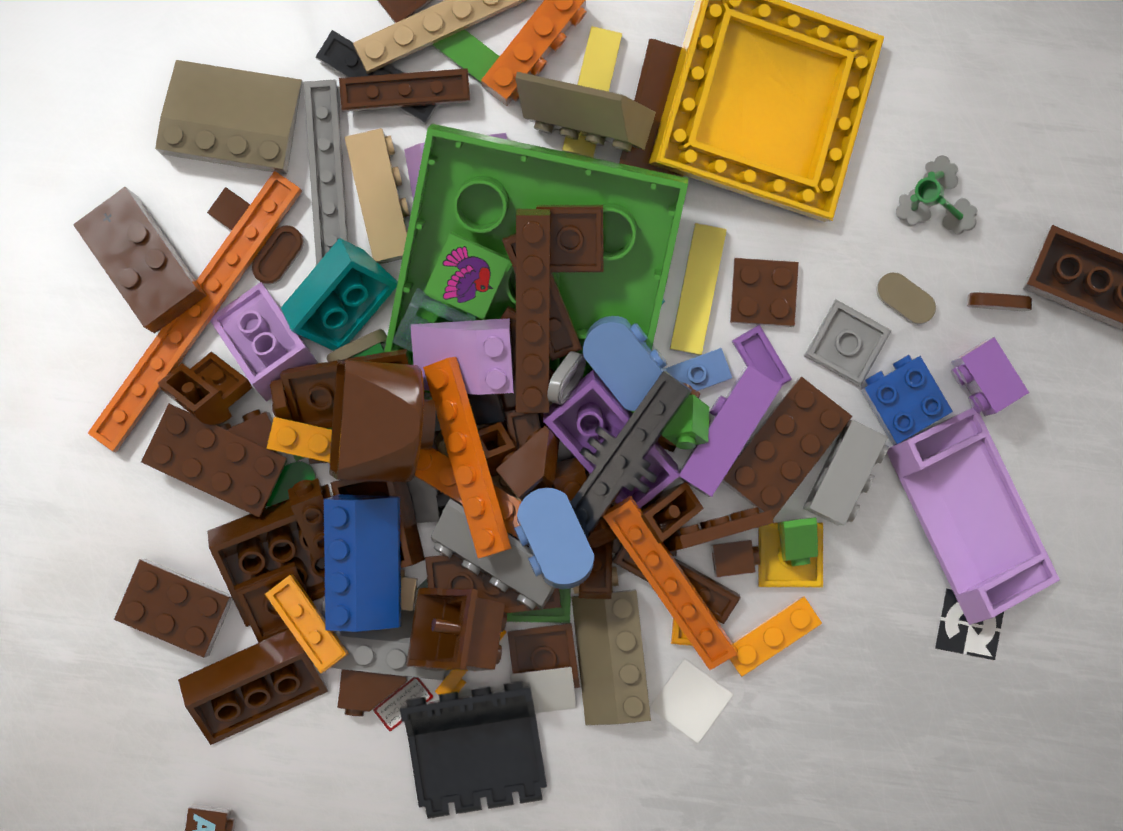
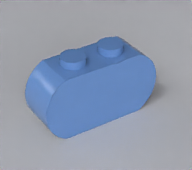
(623, 359)
(554, 538)

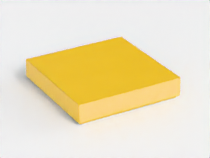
(780, 573)

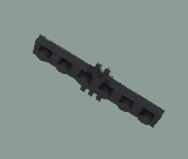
(622, 459)

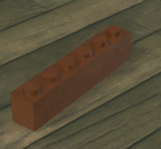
(532, 310)

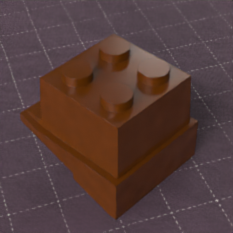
(455, 631)

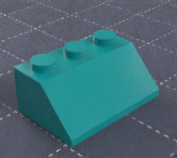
(338, 296)

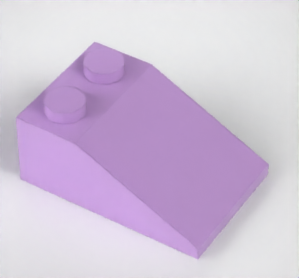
(260, 338)
(480, 348)

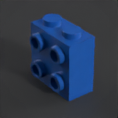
(905, 399)

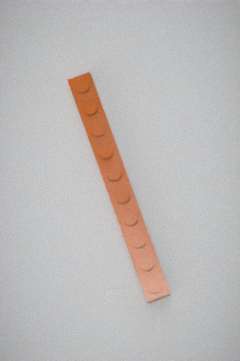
(180, 334)

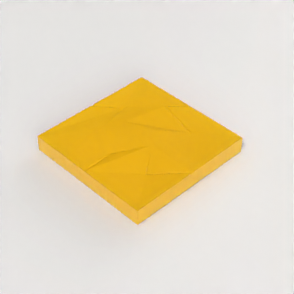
(767, 102)

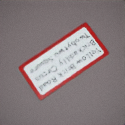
(389, 709)

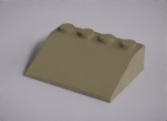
(229, 116)

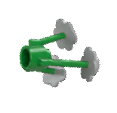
(930, 192)

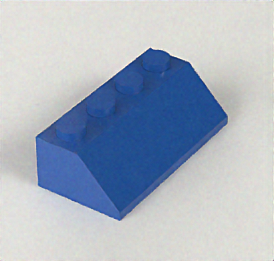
(362, 562)

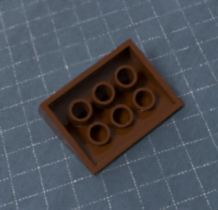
(263, 544)

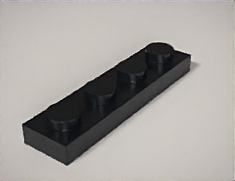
(342, 57)

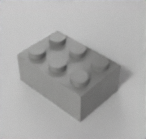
(846, 473)

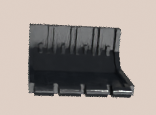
(475, 749)

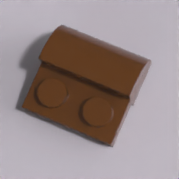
(206, 388)

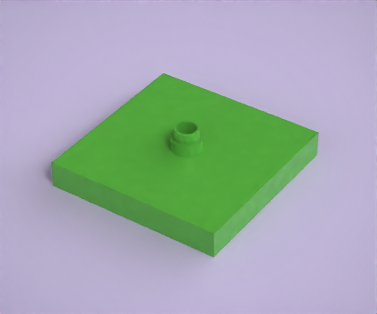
(474, 190)

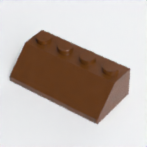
(652, 93)
(251, 686)

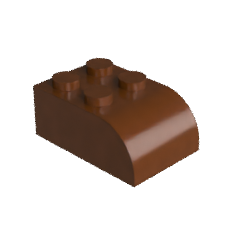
(410, 543)

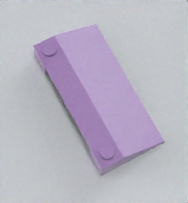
(972, 516)

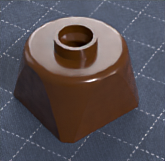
(379, 421)

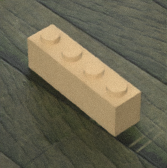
(378, 193)

